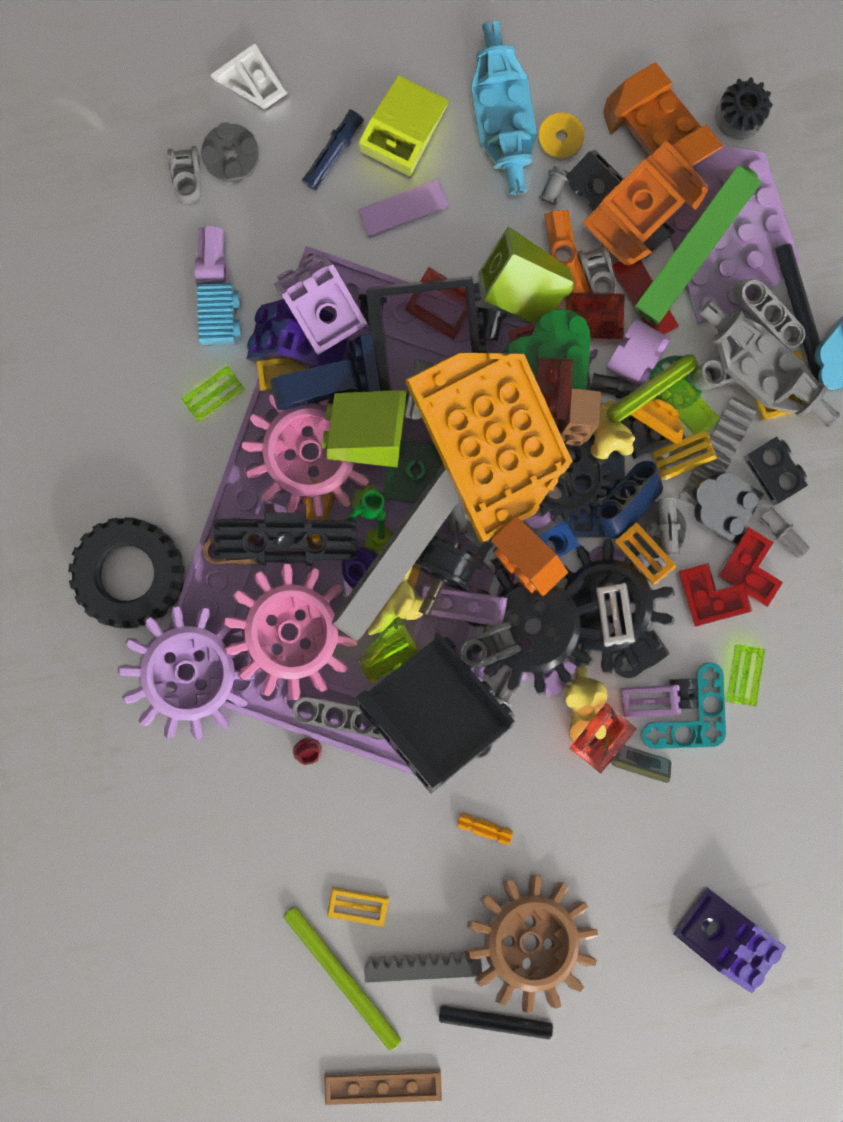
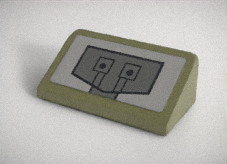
(643, 763)

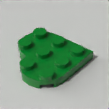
(558, 336)

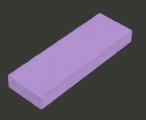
(403, 208)
(468, 606)

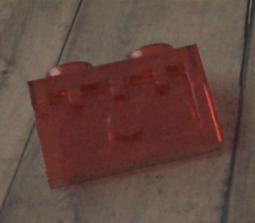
(555, 381)

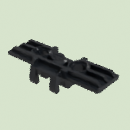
(285, 531)

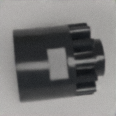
(742, 122)

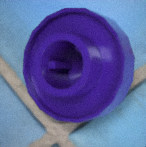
(354, 569)

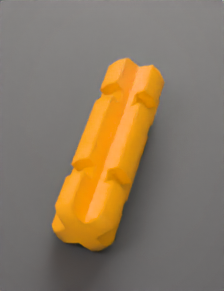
(484, 828)

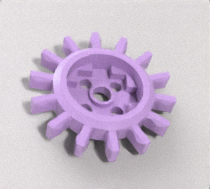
(185, 701)

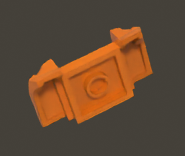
(658, 115)
(645, 202)

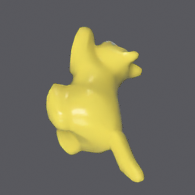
(611, 436)
(402, 603)
(584, 699)

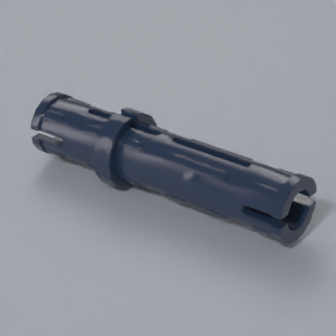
(328, 156)

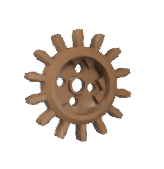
(547, 965)

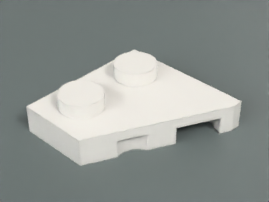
(251, 78)

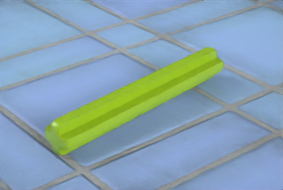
(652, 388)

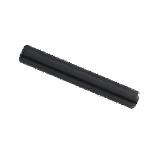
(496, 1022)

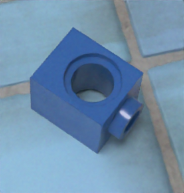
(561, 537)

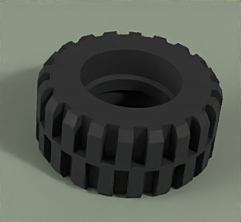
(88, 564)

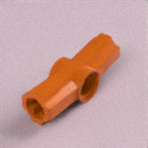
(561, 237)

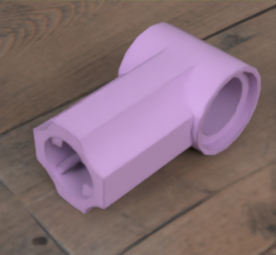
(210, 265)

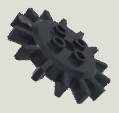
(640, 593)
(545, 652)

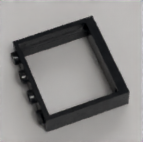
(374, 295)

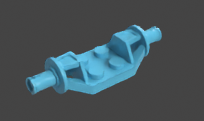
(503, 108)

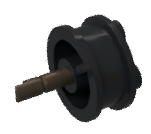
(446, 566)

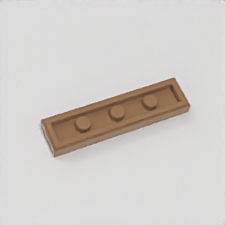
(383, 1087)

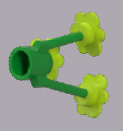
(370, 505)

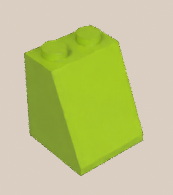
(524, 278)
(365, 427)

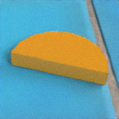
(662, 418)

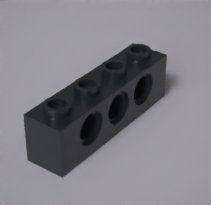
(595, 166)

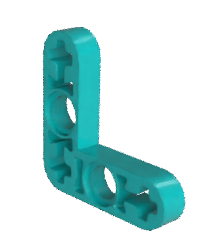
(697, 727)

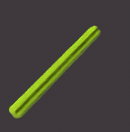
(342, 978)

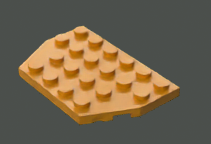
(491, 435)

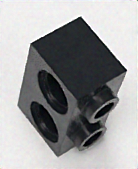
(769, 475)

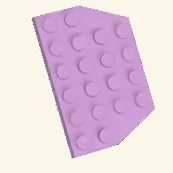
(748, 243)

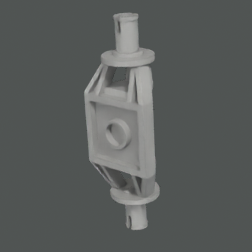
(767, 366)

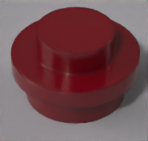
(307, 751)

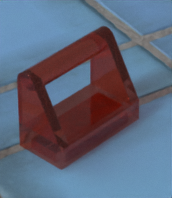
(455, 294)
(602, 751)

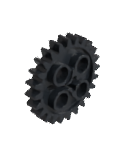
(588, 468)

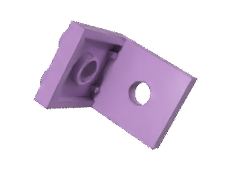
(310, 290)

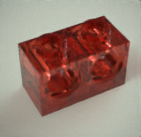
(601, 311)

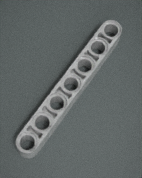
(397, 556)
(348, 722)

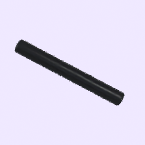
(799, 303)

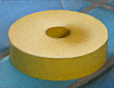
(570, 127)

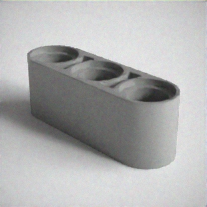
(756, 307)

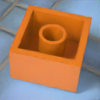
(528, 557)

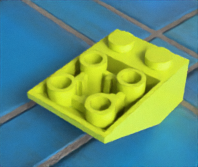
(403, 125)

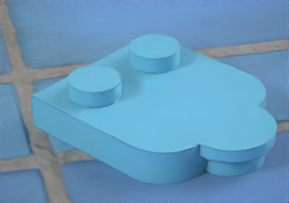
(830, 357)

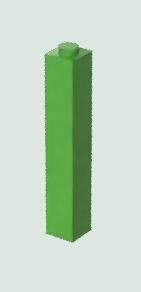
(697, 245)

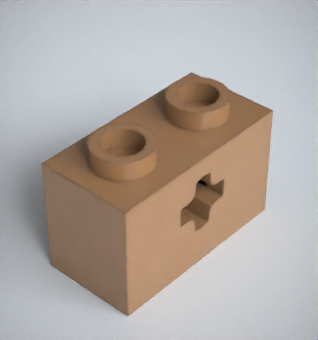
(583, 417)

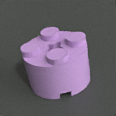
(638, 353)

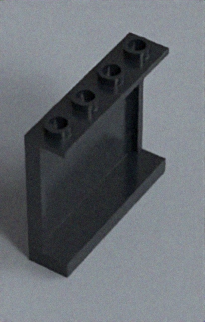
(436, 713)

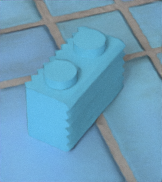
(217, 314)

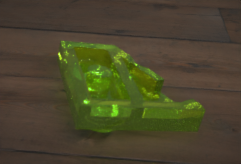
(388, 651)

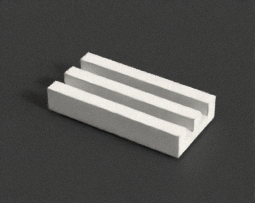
(619, 638)

